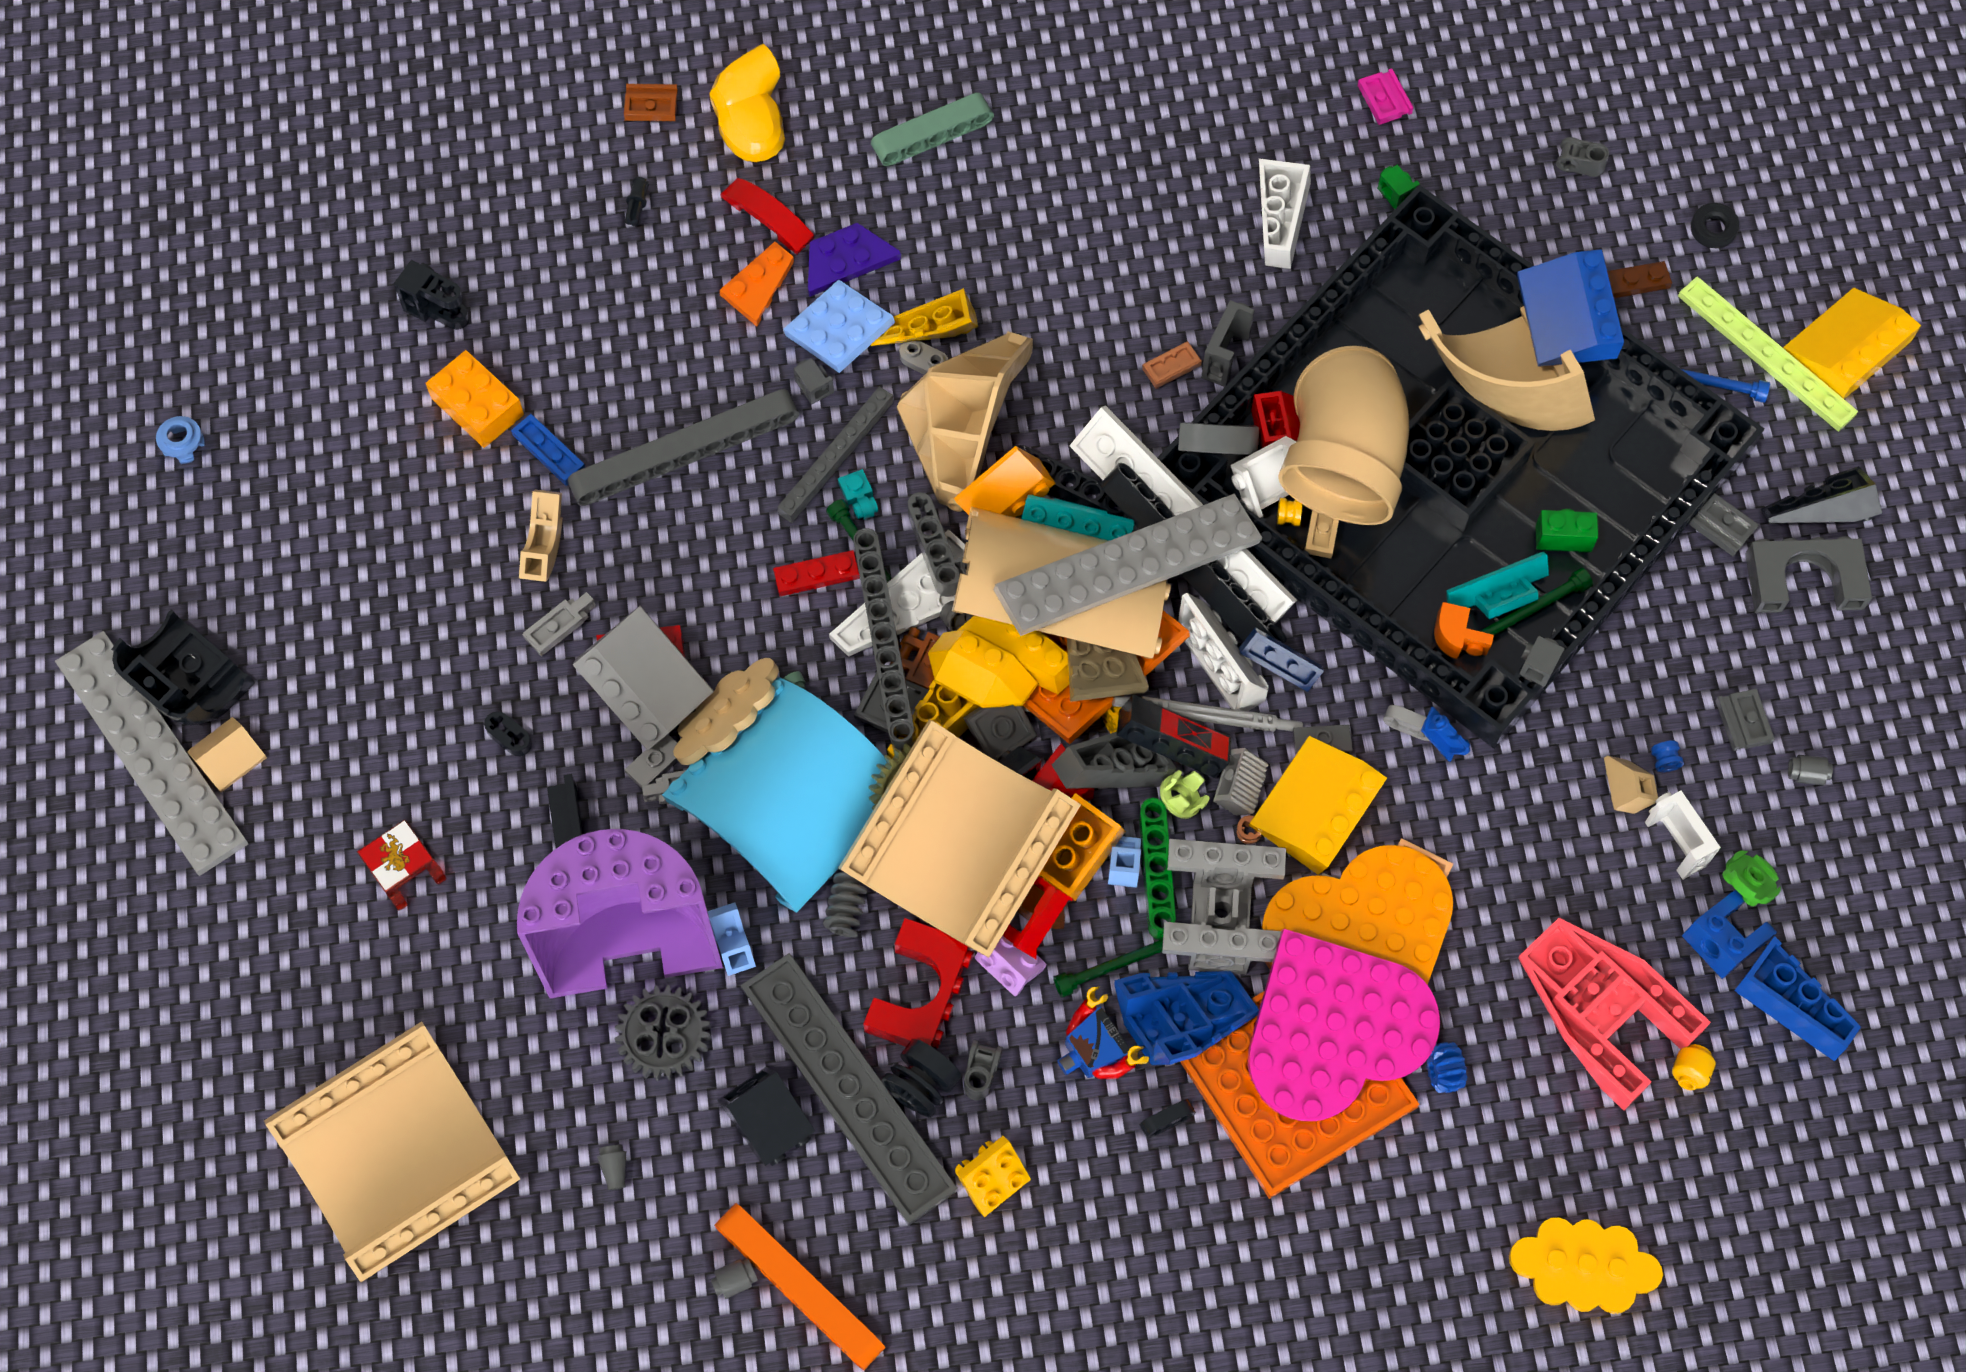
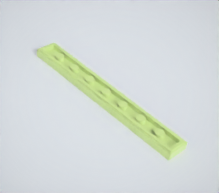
(1768, 354)

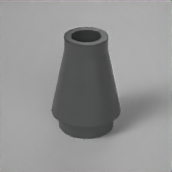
(613, 1165)

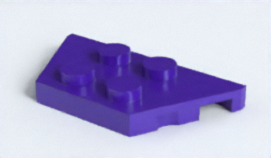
(846, 256)

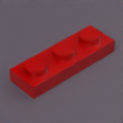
(816, 573)

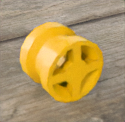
(1289, 512)

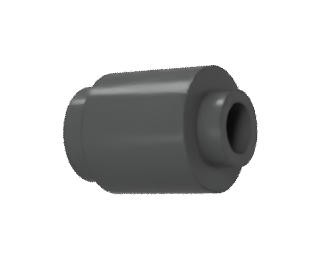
(1810, 769)
(733, 1278)

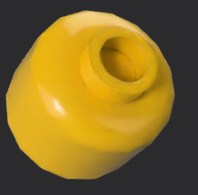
(1693, 1067)

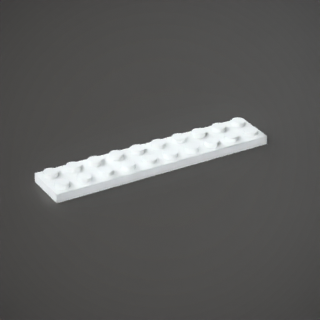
(1109, 442)

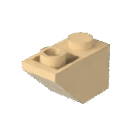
(1629, 785)

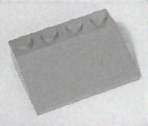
(643, 677)

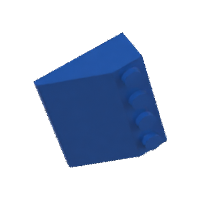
(1571, 309)

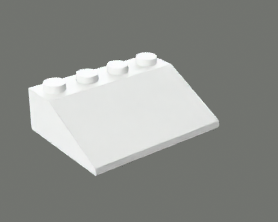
(1220, 656)

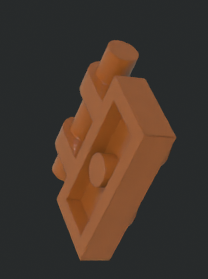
(920, 669)

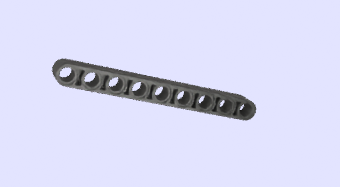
(682, 447)
(882, 628)

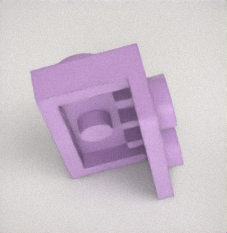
(1011, 966)

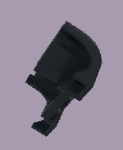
(181, 673)

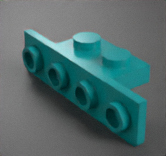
(1076, 518)
(1503, 588)

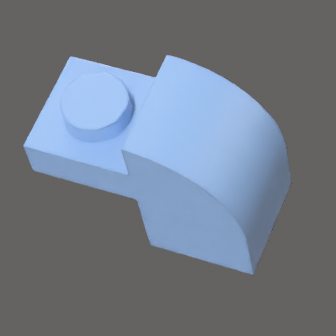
(1125, 862)
(731, 939)

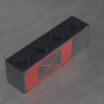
(1174, 736)

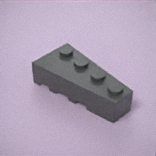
(1111, 764)

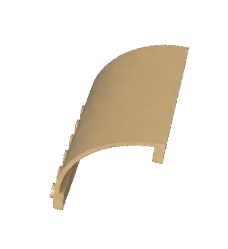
(958, 838)
(392, 1150)

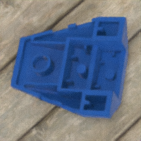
(1182, 1014)

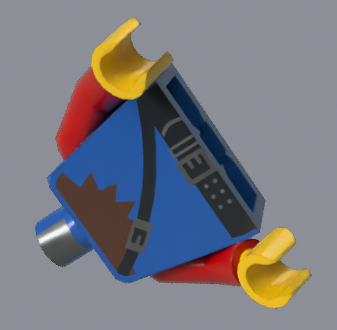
(1097, 1044)

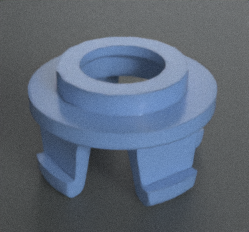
(183, 449)

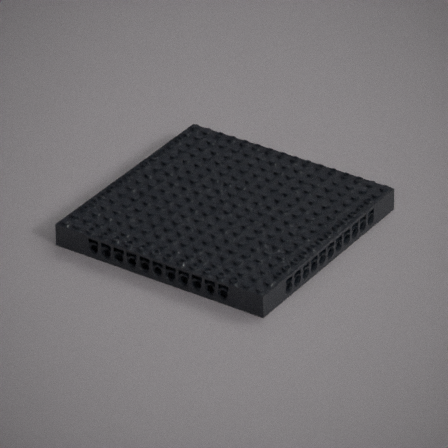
(1470, 474)

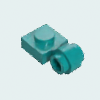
(857, 491)

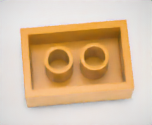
(475, 398)
(1081, 849)

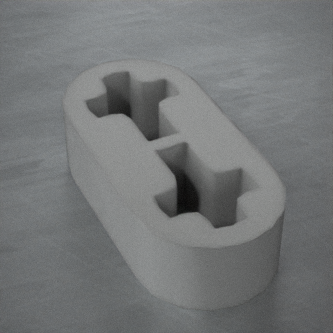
(1405, 721)

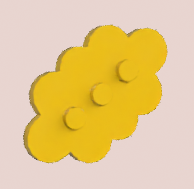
(1585, 1265)

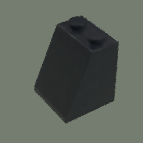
(767, 1116)

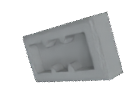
(653, 763)

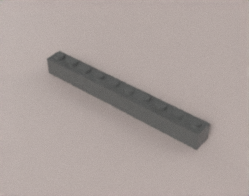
(835, 454)

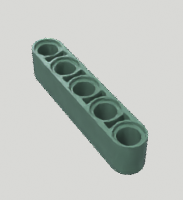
(932, 129)

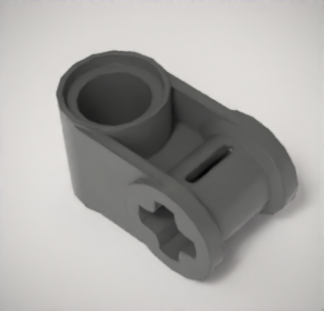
(1584, 158)
(982, 1065)

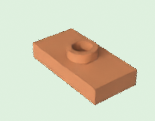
(1171, 365)

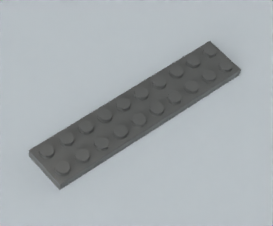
(849, 1089)

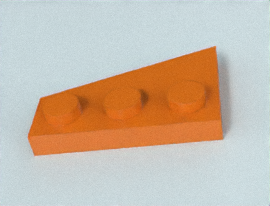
(755, 285)

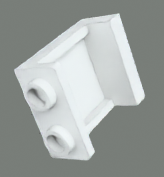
(1258, 476)
(1687, 831)

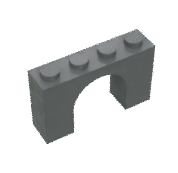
(1840, 558)

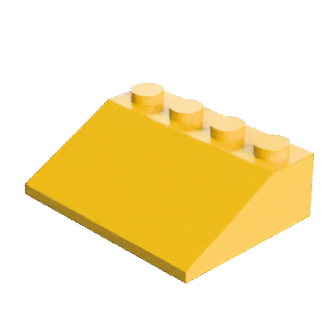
(1853, 340)
(1317, 803)

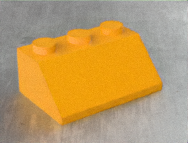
(1007, 484)

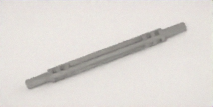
(1220, 715)

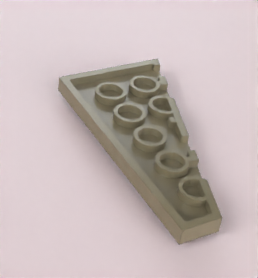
(1102, 672)

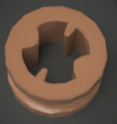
(1251, 838)

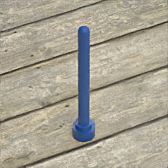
(1756, 390)

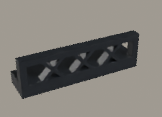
(565, 811)

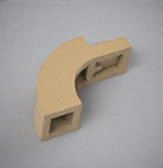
(543, 538)

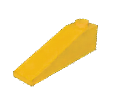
(934, 320)

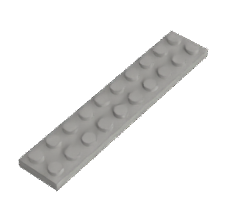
(1126, 564)
(152, 756)

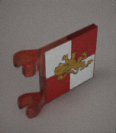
(397, 859)

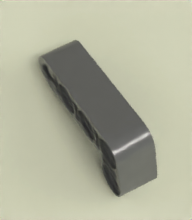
(934, 544)

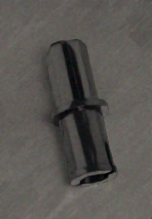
(636, 200)

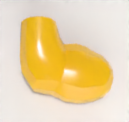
(744, 106)

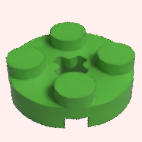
(1752, 878)

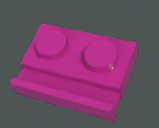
(1385, 96)

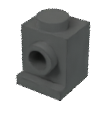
(813, 380)

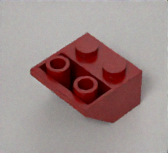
(1275, 416)

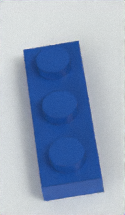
(547, 448)

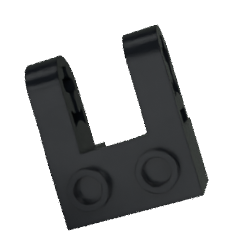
(421, 296)

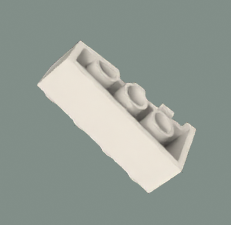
(1283, 204)

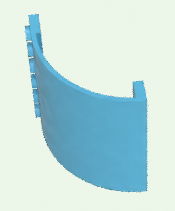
(786, 791)

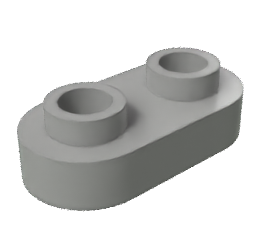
(922, 358)

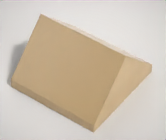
(227, 754)

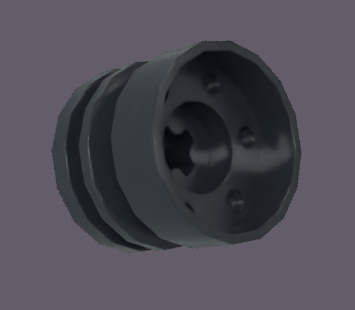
(917, 1083)

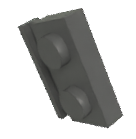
(1723, 524)
(1744, 720)

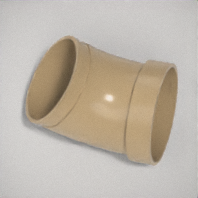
(1348, 437)

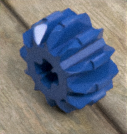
(1447, 1068)

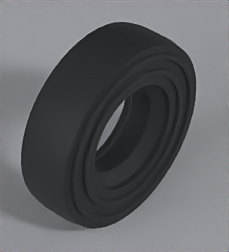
(1720, 212)

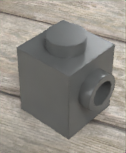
(1541, 660)

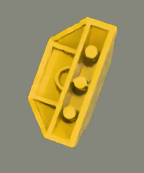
(979, 670)

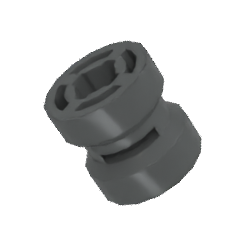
(958, 619)

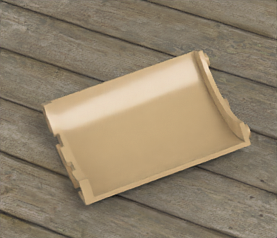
(1011, 546)

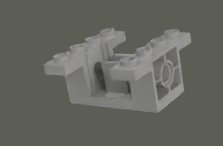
(1223, 882)

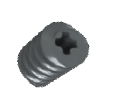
(843, 905)

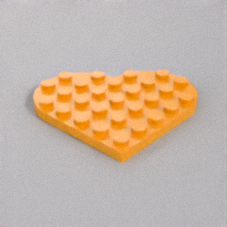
(1384, 905)

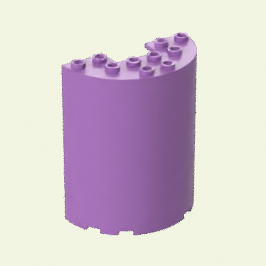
(613, 900)

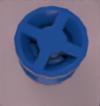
(1667, 756)

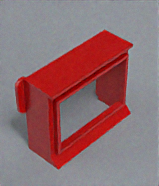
(1041, 921)

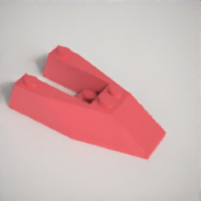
(1594, 991)

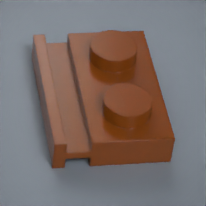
(650, 102)

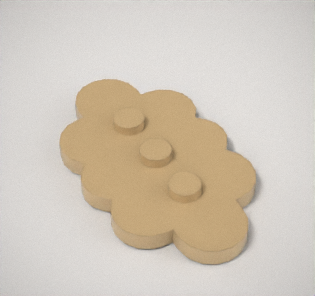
(726, 711)

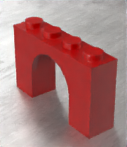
(924, 1023)

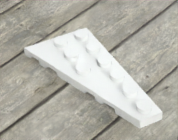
(912, 602)

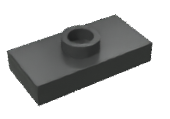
(1334, 735)

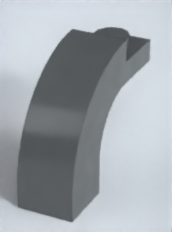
(1218, 438)

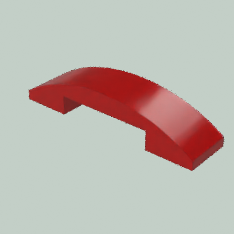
(770, 212)

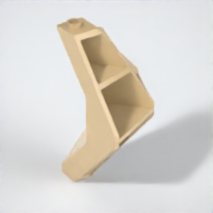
(956, 408)

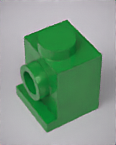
(1396, 185)

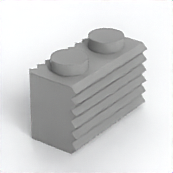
(1241, 782)

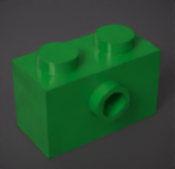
(1566, 530)

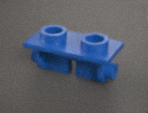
(1444, 735)

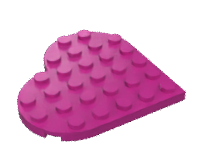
(1333, 1023)

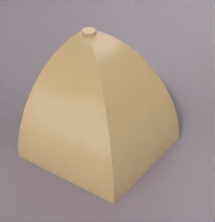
(1504, 375)

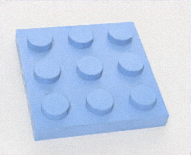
(839, 326)

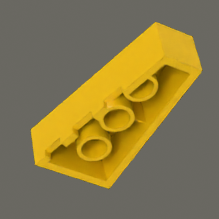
(1034, 651)

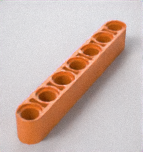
(800, 1286)

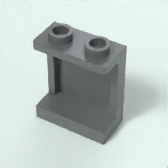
(1218, 360)

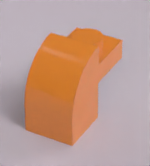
(1453, 635)

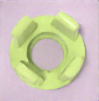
(1188, 801)

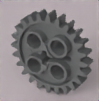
(636, 1031)

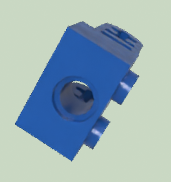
(1720, 941)

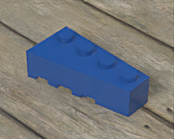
(1797, 1001)

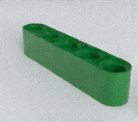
(1156, 855)

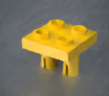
(992, 1175)

